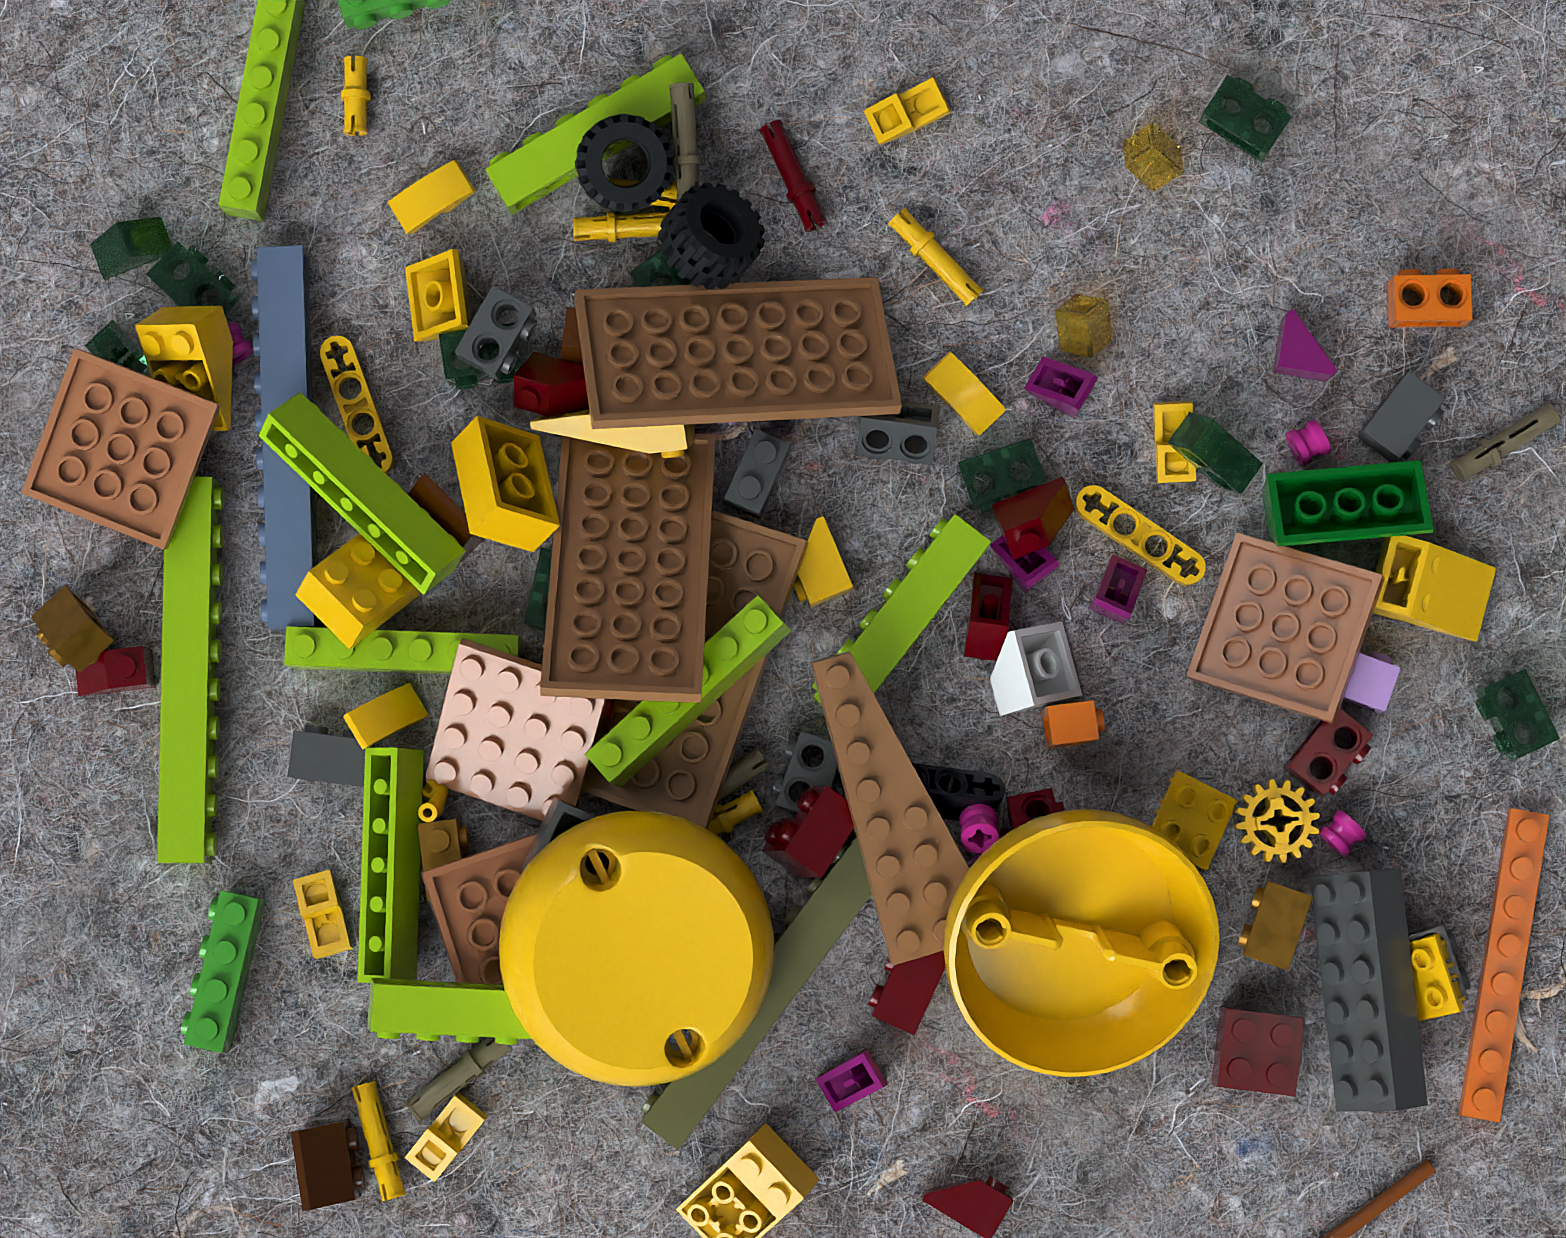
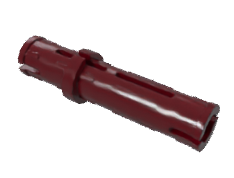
(799, 189)

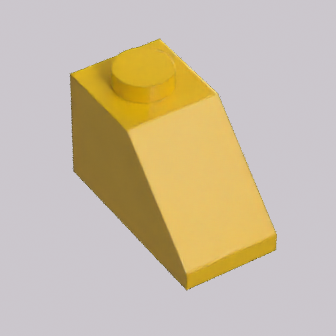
(822, 569)

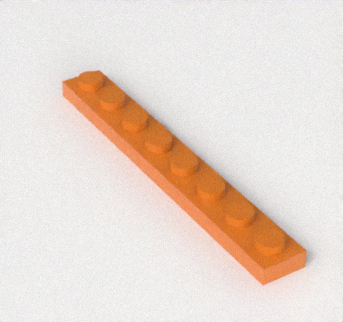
(1503, 965)

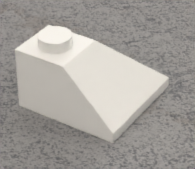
(1034, 669)

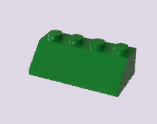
(1347, 503)

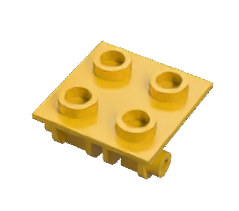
(1194, 817)
(1433, 983)

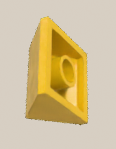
(438, 296)

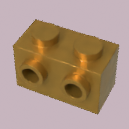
(71, 630)
(442, 842)
(1275, 925)

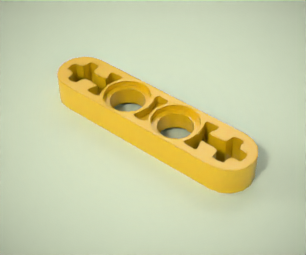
(360, 405)
(1136, 540)

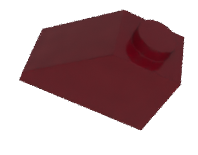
(550, 386)
(1033, 517)
(988, 616)
(118, 672)
(972, 1203)

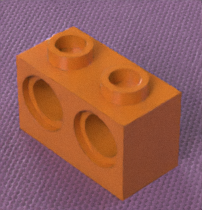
(1431, 309)
(1072, 724)

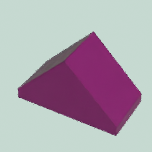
(1299, 352)
(1061, 385)
(1027, 569)
(1118, 589)
(851, 1080)

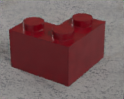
(813, 836)

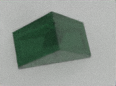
(130, 245)
(117, 346)

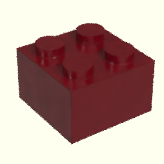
(1257, 1051)

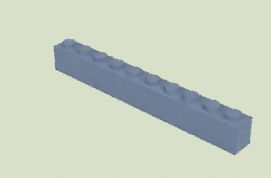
(284, 372)

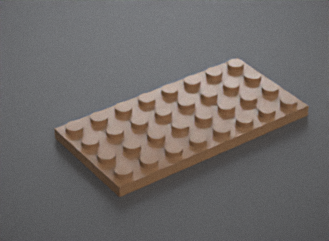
(736, 352)
(629, 573)
(692, 768)

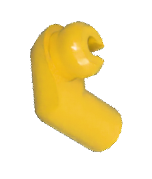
(437, 799)

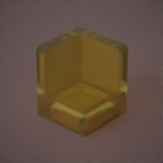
(1153, 157)
(1083, 325)

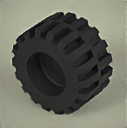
(658, 163)
(725, 218)

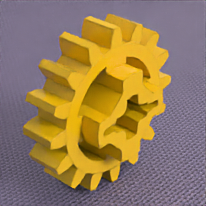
(1280, 839)

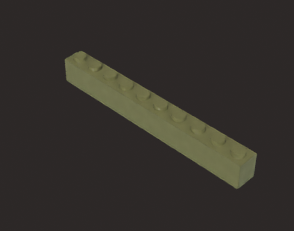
(796, 955)

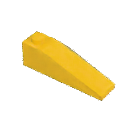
(668, 439)

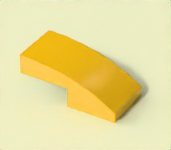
(907, 112)
(431, 196)
(964, 393)
(1169, 463)
(385, 715)
(322, 914)
(446, 1137)

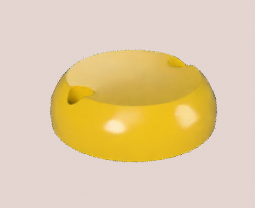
(1080, 942)
(636, 948)

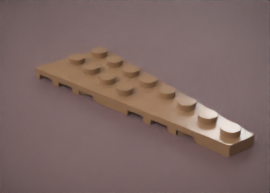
(899, 831)

